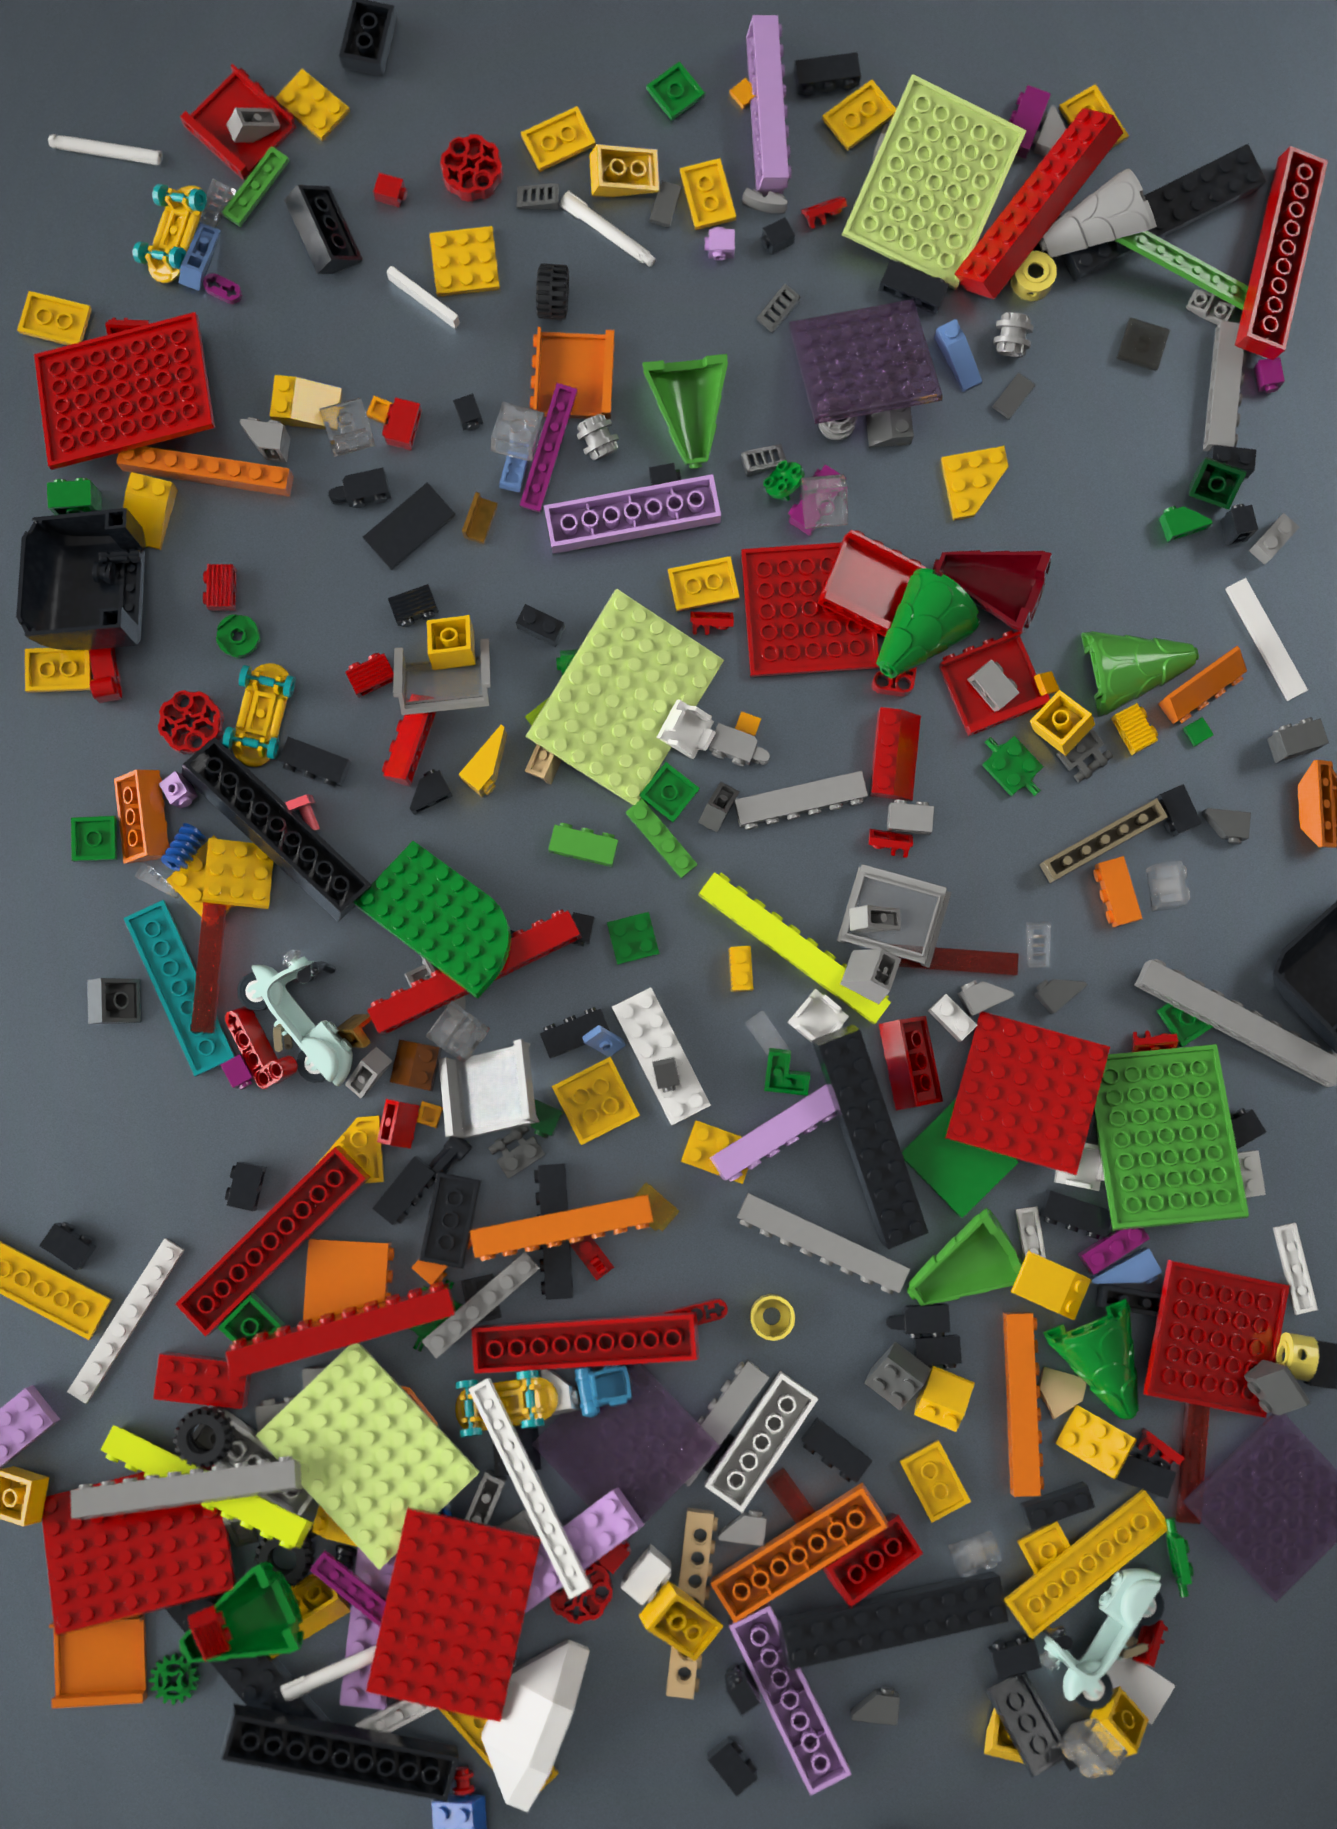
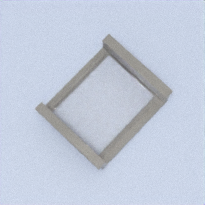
(430, 690)
(921, 913)
(488, 1092)

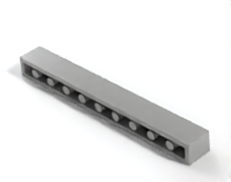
(1238, 1022)
(186, 1489)

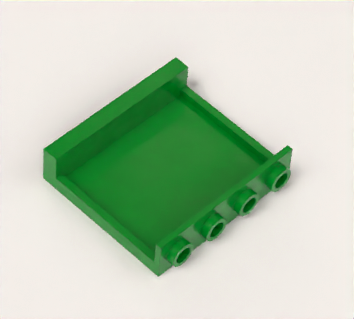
(953, 1169)

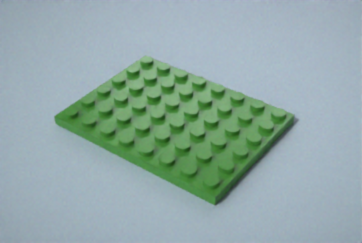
(1168, 1139)

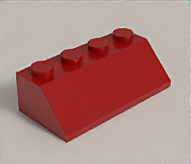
(408, 747)
(895, 754)
(910, 1062)
(873, 1561)

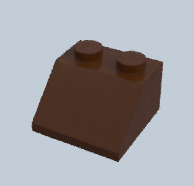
(415, 1065)

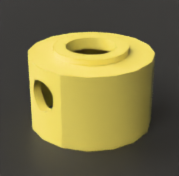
(1023, 283)
(782, 1327)
(1293, 1347)

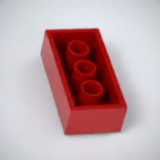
(199, 1381)

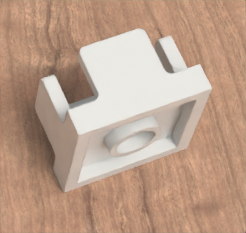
(687, 729)
(818, 1016)
(1089, 1171)

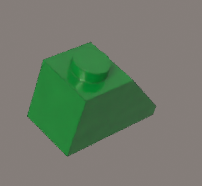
(1182, 522)

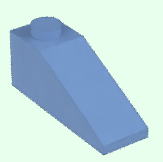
(199, 256)
(958, 354)
(1134, 1268)

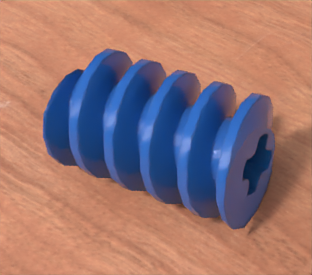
(182, 847)

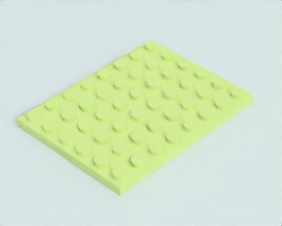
(933, 181)
(620, 694)
(367, 1452)

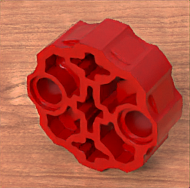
(483, 167)
(199, 711)
(596, 1602)

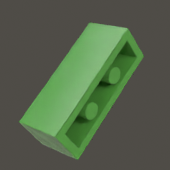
(583, 844)

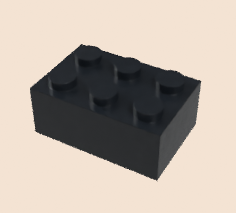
(368, 37)

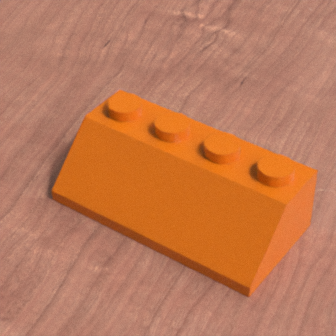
(1203, 686)
(141, 816)

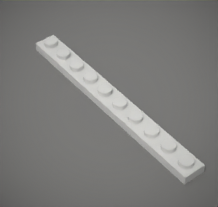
(530, 1488)

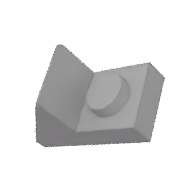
(240, 1534)

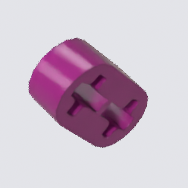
(220, 293)

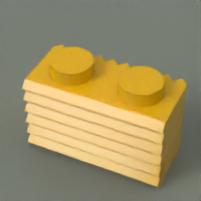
(1135, 729)
(741, 968)

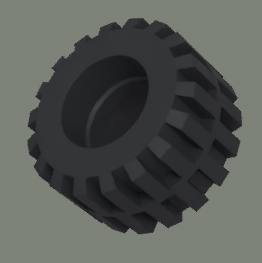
(552, 291)
(186, 1443)
(303, 1555)

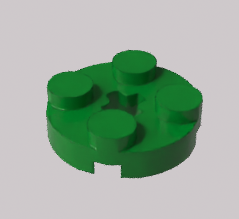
(249, 640)

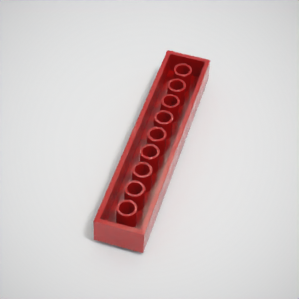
(1039, 203)
(1281, 253)
(440, 990)
(272, 1240)
(340, 1330)
(585, 1342)

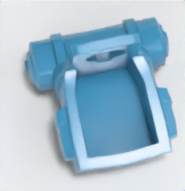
(602, 1388)

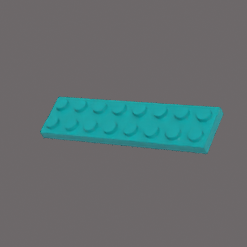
(174, 981)

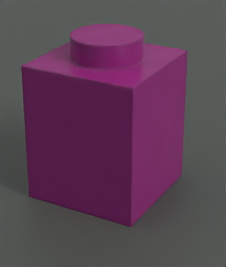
(1269, 375)
(237, 1072)

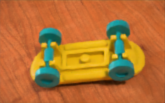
(174, 231)
(261, 714)
(526, 1400)

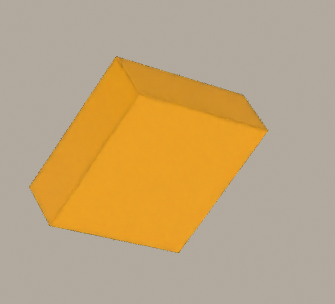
(742, 93)
(378, 410)
(1046, 683)
(748, 723)
(429, 1114)

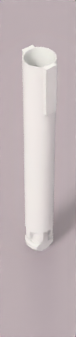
(105, 149)
(581, 210)
(323, 1676)

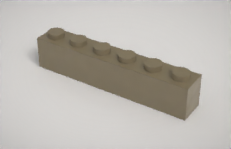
(1103, 840)

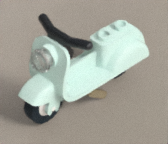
(323, 1050)
(1129, 1602)

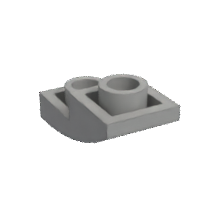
(772, 203)
(1210, 309)

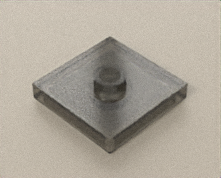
(1143, 344)

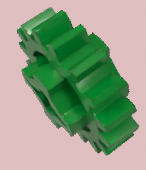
(181, 1685)

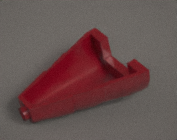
(1000, 581)

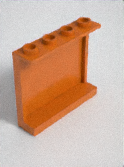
(577, 362)
(345, 1275)
(101, 1665)

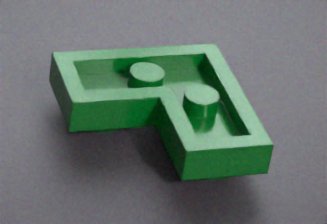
(780, 1078)

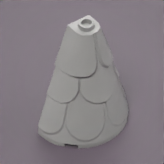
(1103, 216)

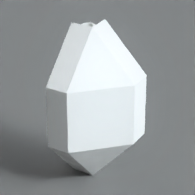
(534, 1721)

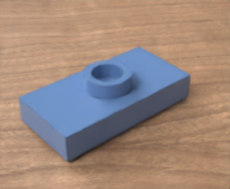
(513, 474)
(604, 1041)

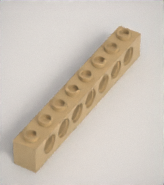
(695, 1519)

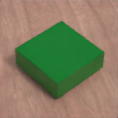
(1198, 731)

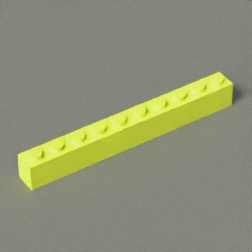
(787, 943)
(252, 1511)

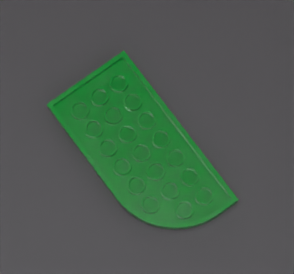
(441, 918)

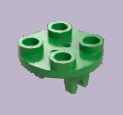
(784, 480)

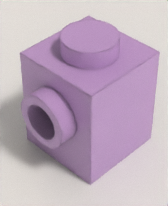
(720, 243)
(178, 790)

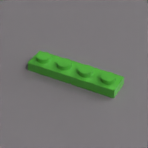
(255, 186)
(661, 838)

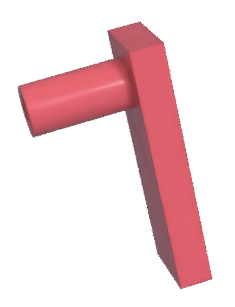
(304, 805)

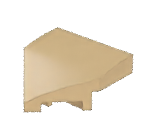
(1060, 1391)

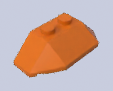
(1319, 804)

